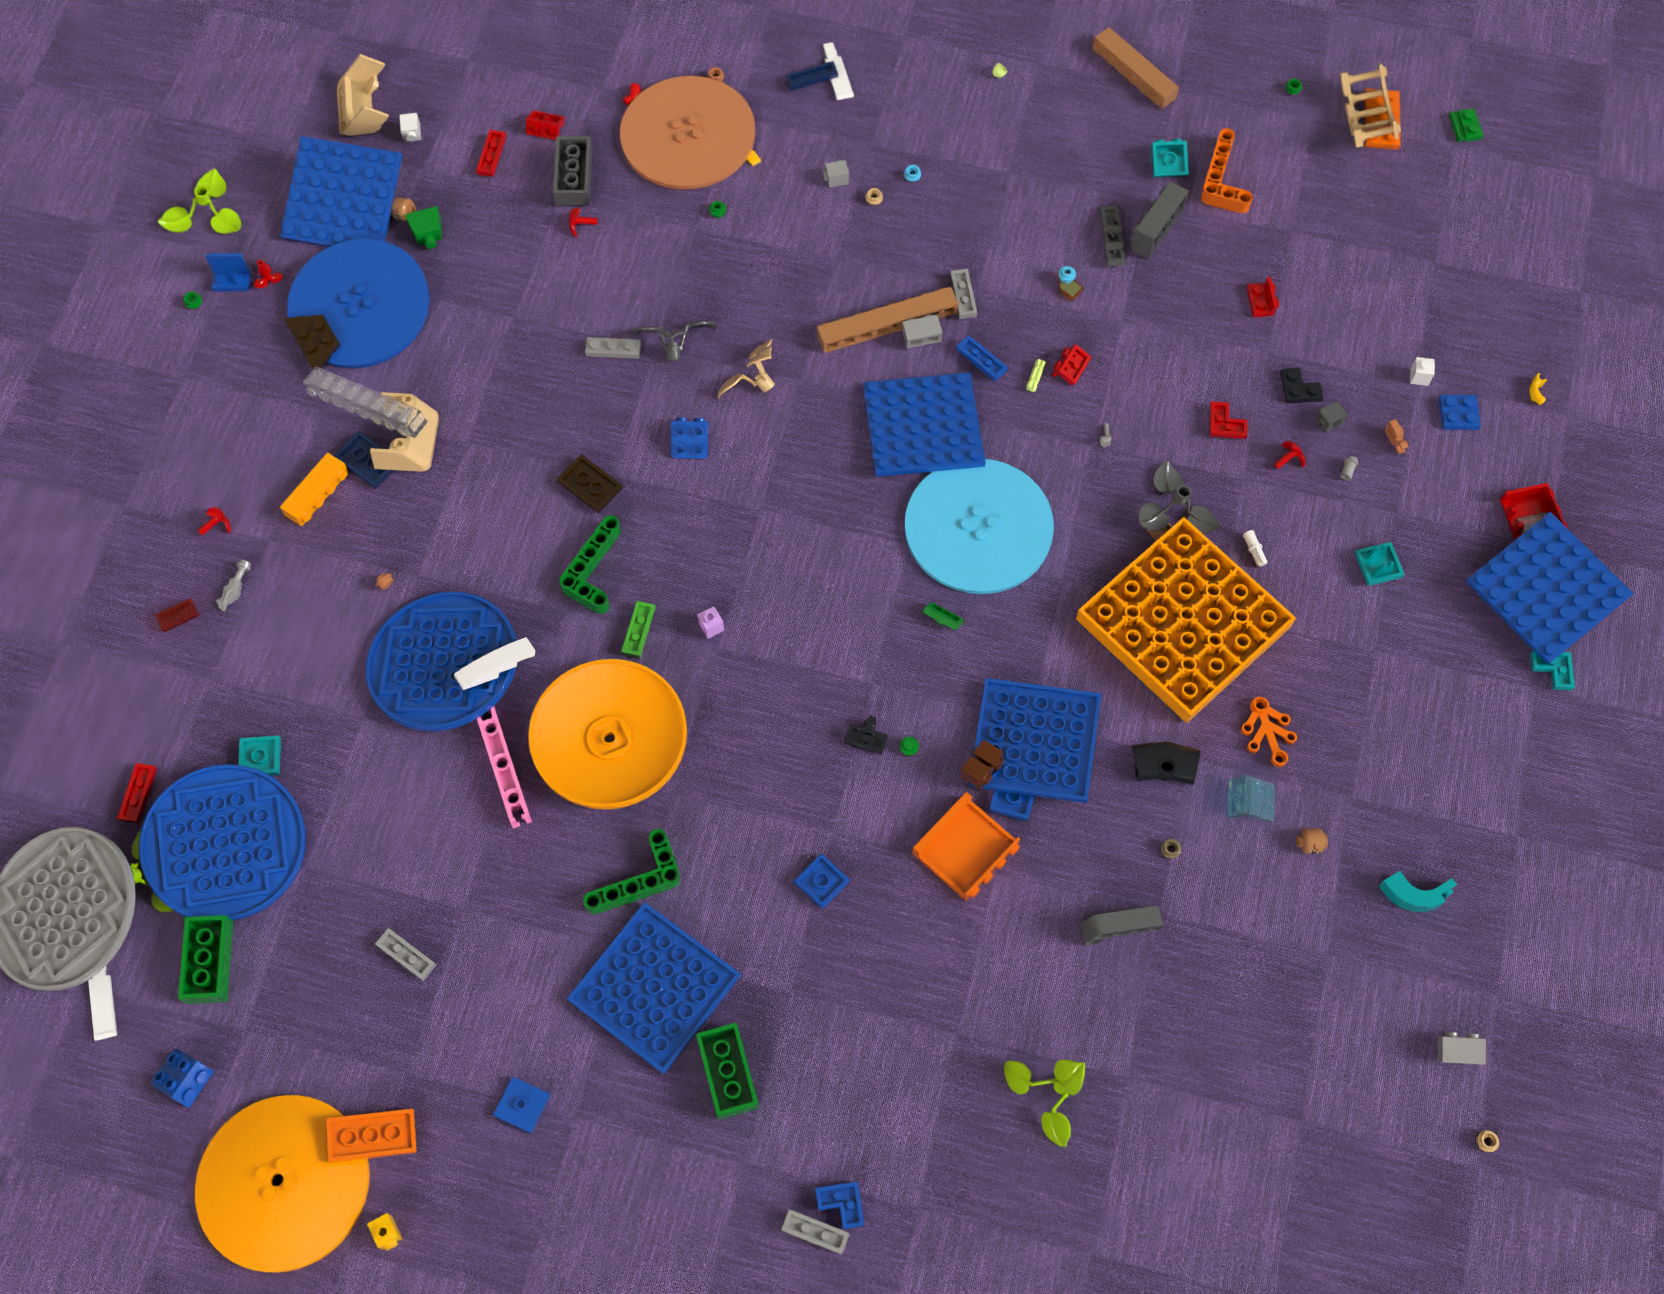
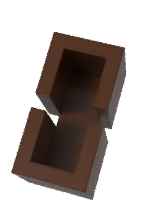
(979, 769)

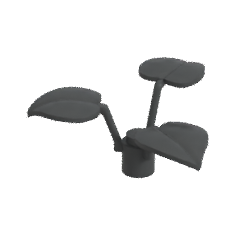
(673, 349)
(1169, 480)

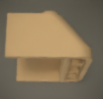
(355, 98)
(409, 452)

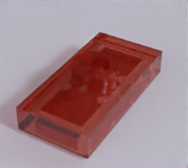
(177, 615)

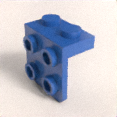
(689, 438)
(182, 1077)

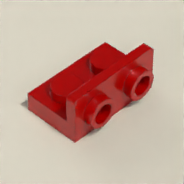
(544, 124)
(1262, 298)
(1071, 364)

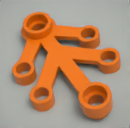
(1268, 728)

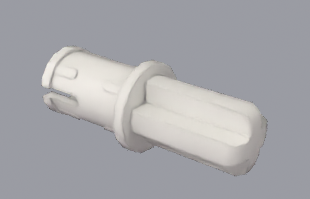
(1255, 548)

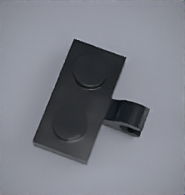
(865, 737)

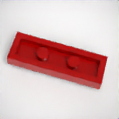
(491, 153)
(137, 793)

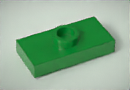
(943, 616)

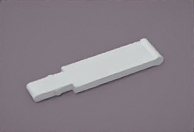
(840, 84)
(102, 1006)

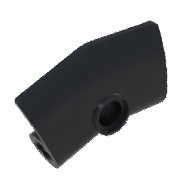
(1180, 760)

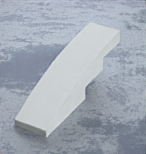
(493, 663)

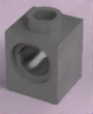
(1331, 417)

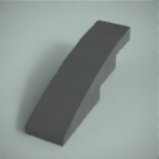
(1112, 235)

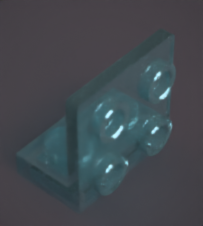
(1251, 797)

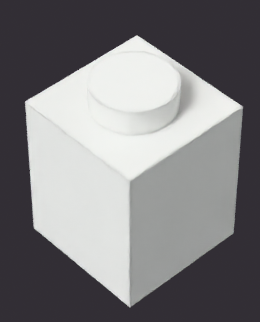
(410, 127)
(1422, 371)

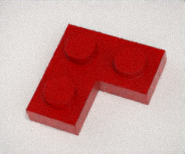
(1224, 426)

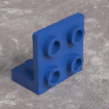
(229, 272)

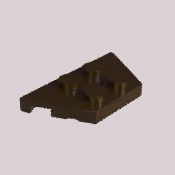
(314, 338)

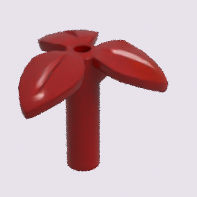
(574, 219)
(265, 271)
(1294, 451)
(217, 516)

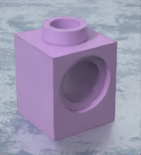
(710, 622)

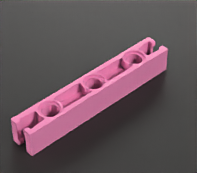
(505, 776)

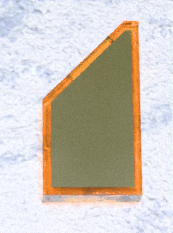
(1070, 290)

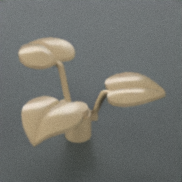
(762, 379)

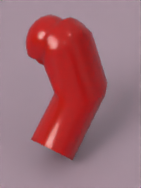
(635, 90)

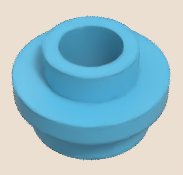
(912, 169)
(1067, 278)

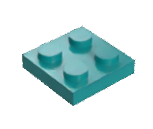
(261, 753)

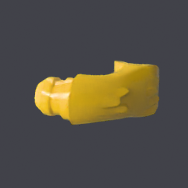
(1535, 394)

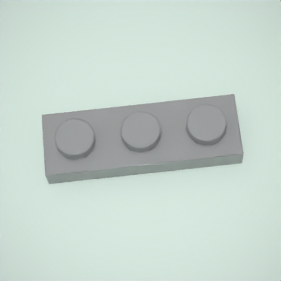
(963, 293)
(613, 348)
(405, 954)
(815, 1232)

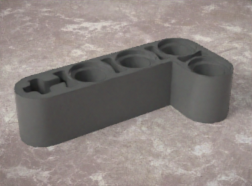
(1120, 923)

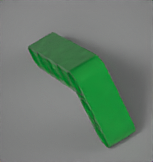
(589, 564)
(639, 881)

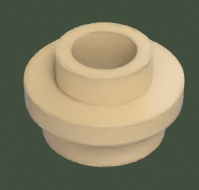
(874, 192)
(1494, 1141)

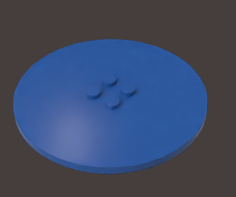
(367, 295)
(422, 648)
(222, 842)

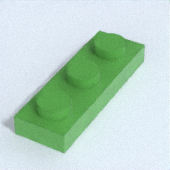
(638, 629)

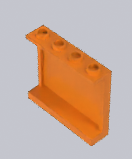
(965, 847)

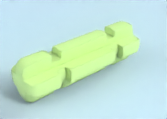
(1035, 375)

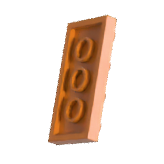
(1385, 141)
(371, 1135)

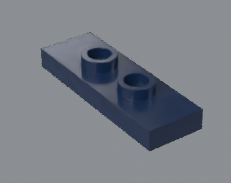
(812, 76)

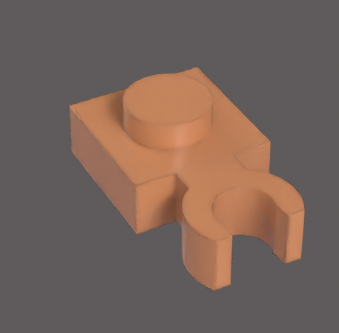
(1395, 434)

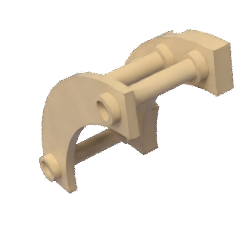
(1358, 130)

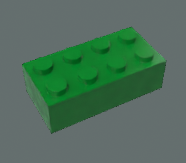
(205, 959)
(727, 1071)

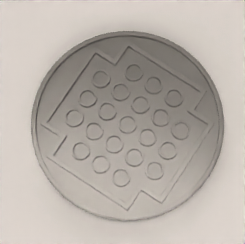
(64, 908)

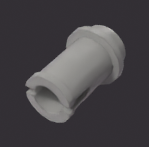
(1349, 467)

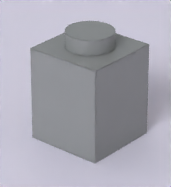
(836, 173)

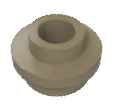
(1171, 843)

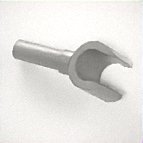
(1106, 439)

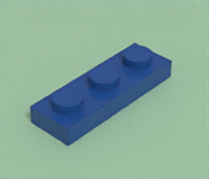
(981, 358)

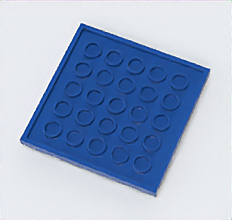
(340, 192)
(923, 424)
(1549, 588)
(1043, 738)
(654, 988)

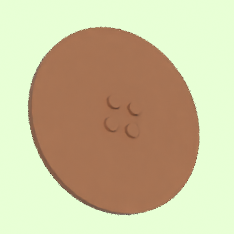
(687, 132)

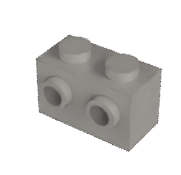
(922, 331)
(1461, 1049)

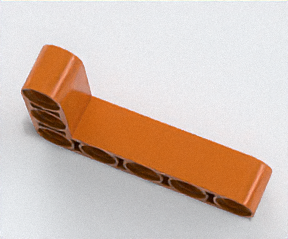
(1219, 194)

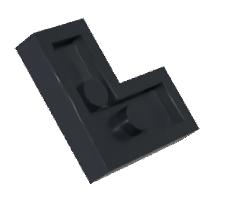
(1297, 391)

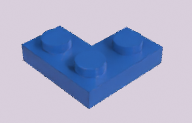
(845, 1197)

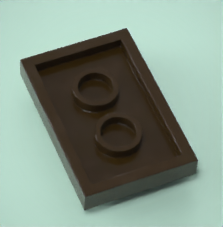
(589, 483)

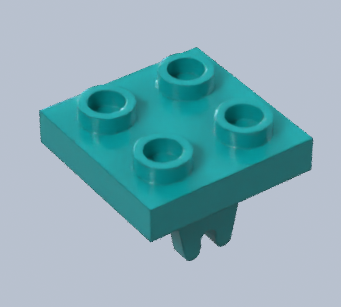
(1379, 564)

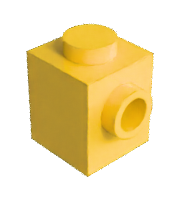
(385, 1232)

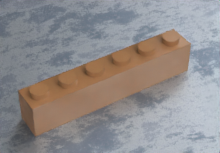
(1135, 68)

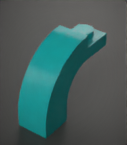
(1408, 897)

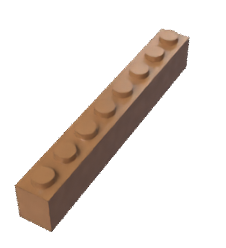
(885, 319)

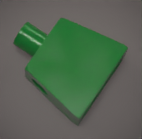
(426, 226)

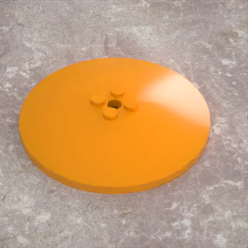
(602, 701)
(287, 1223)

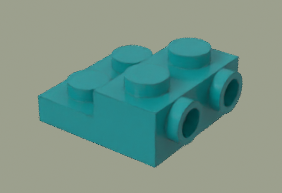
(1169, 158)

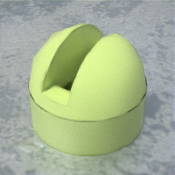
(999, 70)

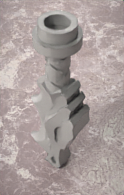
(233, 590)

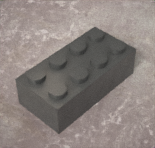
(572, 170)
(1158, 220)

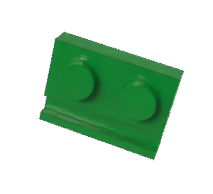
(1466, 125)

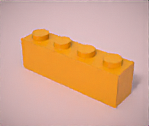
(314, 489)

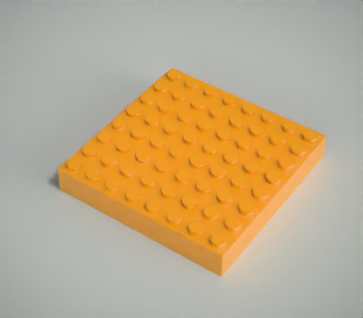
(1185, 619)

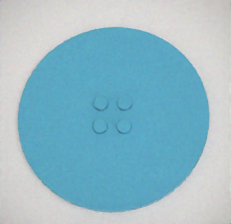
(979, 527)

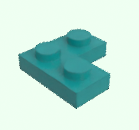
(1560, 669)

